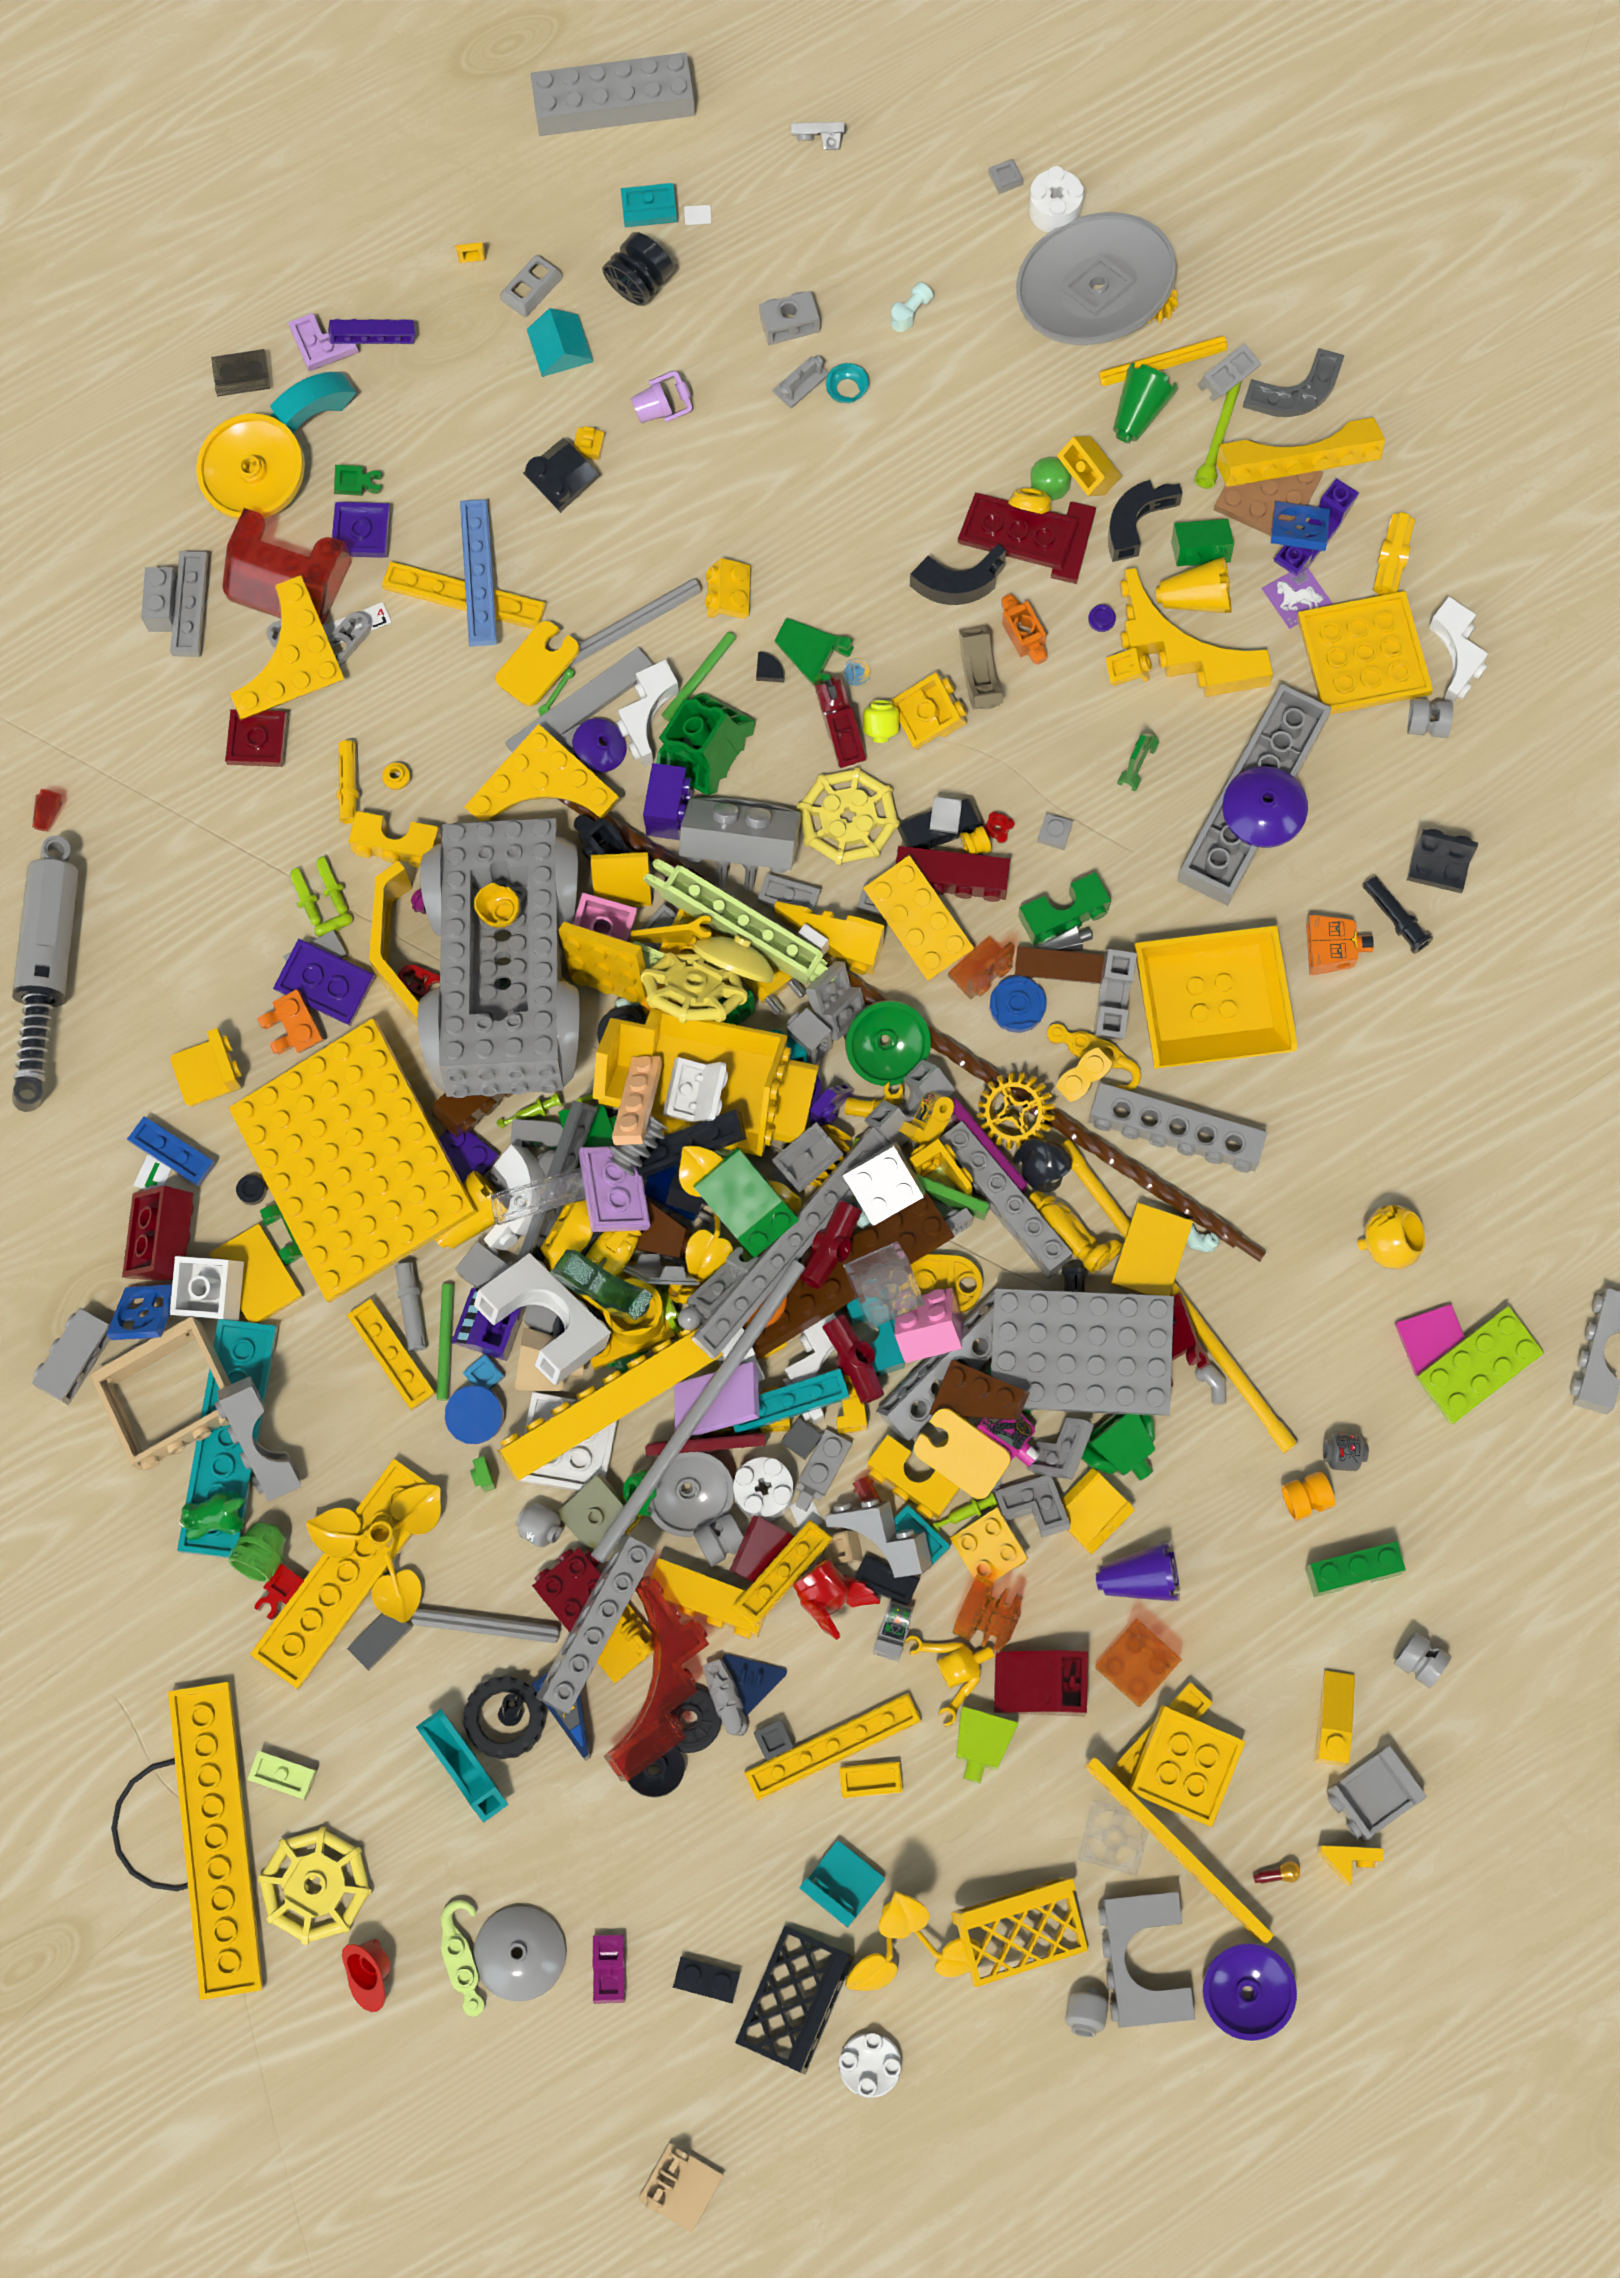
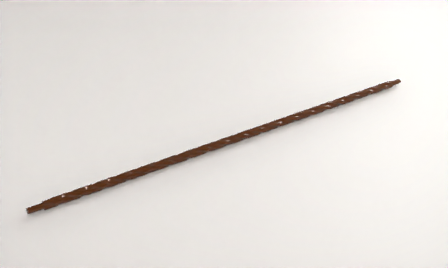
(986, 1073)

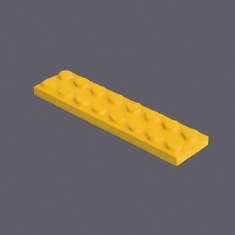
(334, 1588)

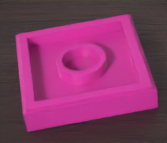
(1429, 1336)

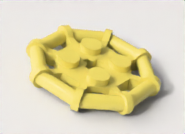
(848, 800)
(682, 988)
(319, 1903)

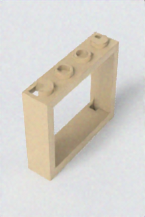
(138, 1359)

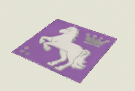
(1295, 594)

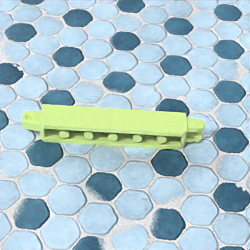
(735, 918)

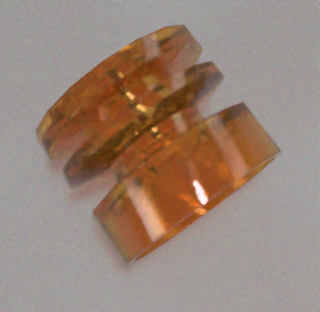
(988, 1614)

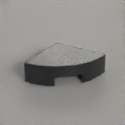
(768, 669)

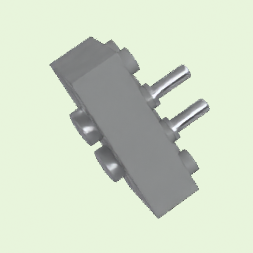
(740, 834)

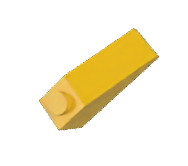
(1335, 1719)

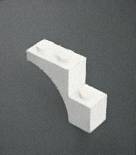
(1454, 627)
(654, 689)
(817, 1341)

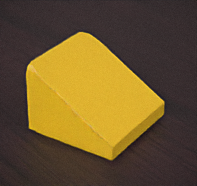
(471, 252)

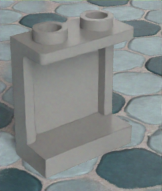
(1375, 1794)

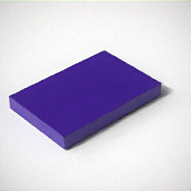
(325, 981)

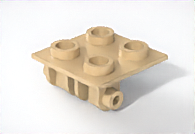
(680, 2187)

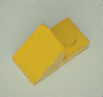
(1341, 1859)

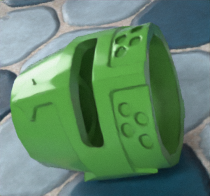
(258, 1552)

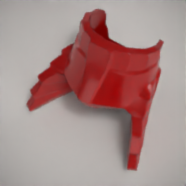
(826, 1592)

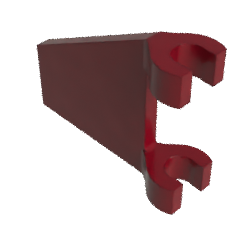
(1184, 1336)

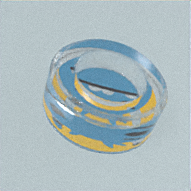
(857, 671)

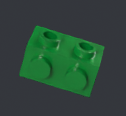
(1202, 542)

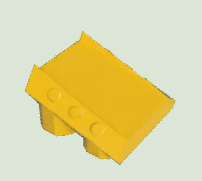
(1094, 1510)

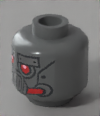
(1345, 1451)

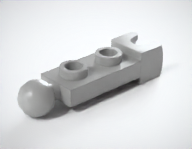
(714, 1290)

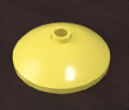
(735, 956)

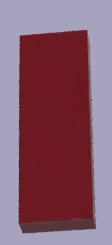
(1074, 560)

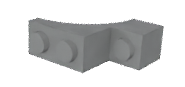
(904, 1549)

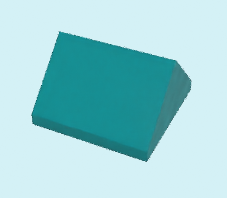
(558, 342)

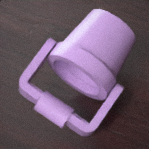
(653, 404)

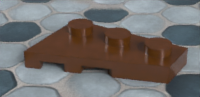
(978, 1395)

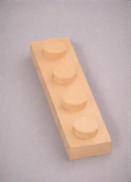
(637, 1100)

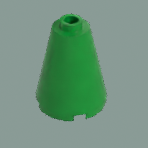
(1141, 401)

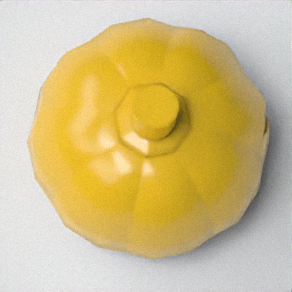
(1394, 1237)

